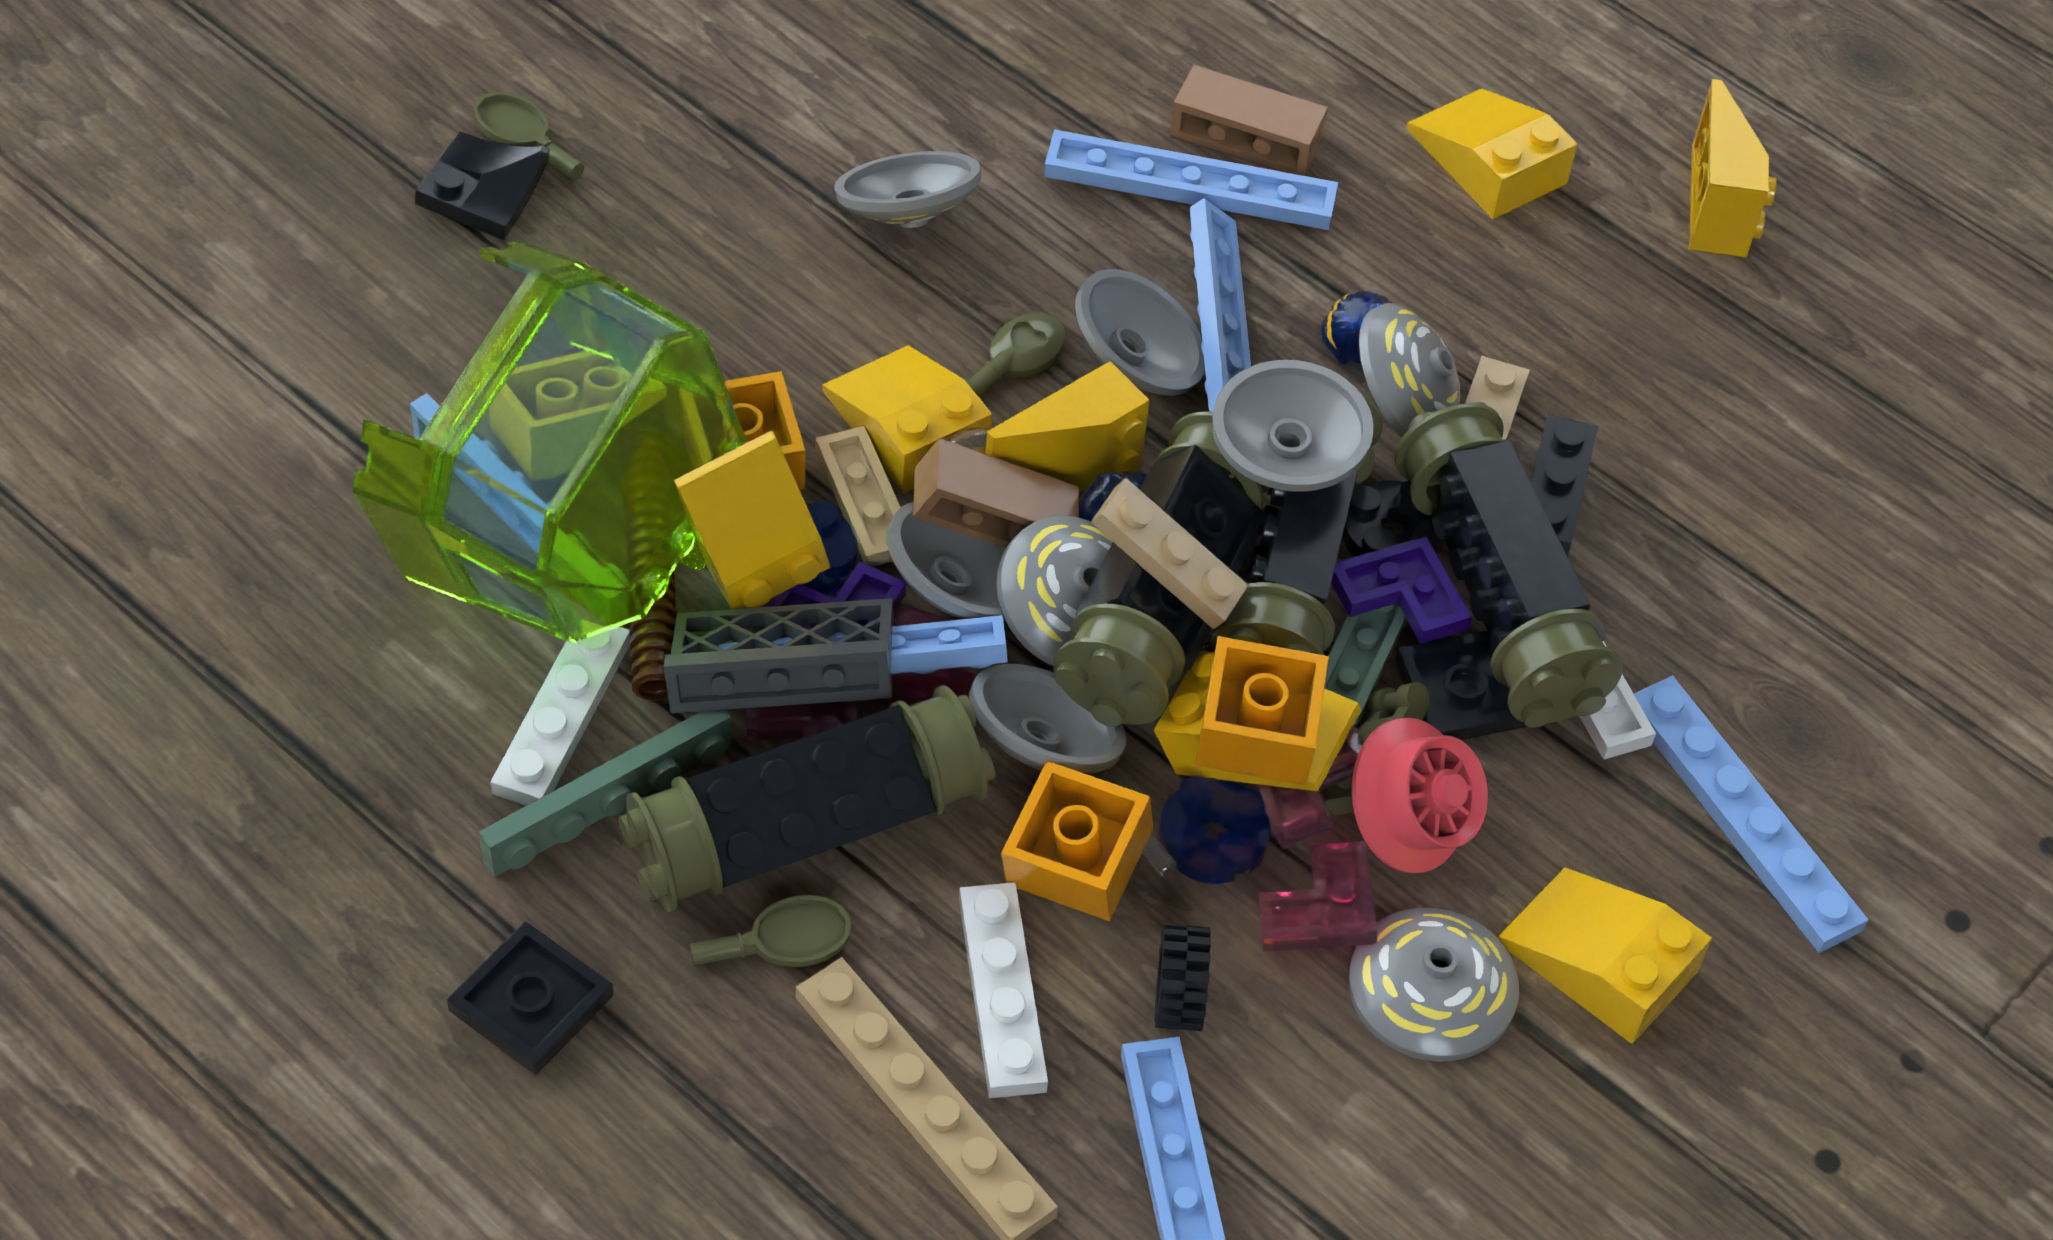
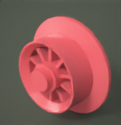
(1417, 794)

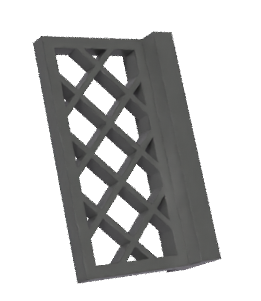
(769, 675)

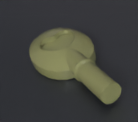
(520, 122)
(1021, 350)
(787, 934)

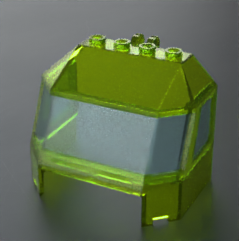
(557, 456)

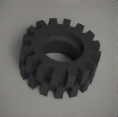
(1182, 977)

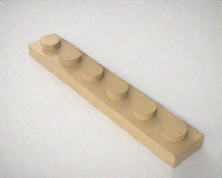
(926, 1103)

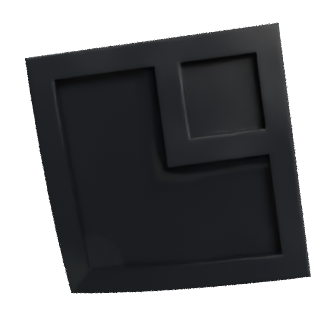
(483, 183)

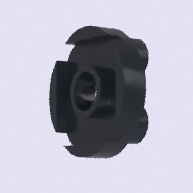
(1374, 506)

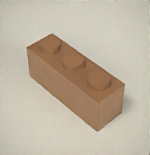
(1248, 121)
(986, 494)

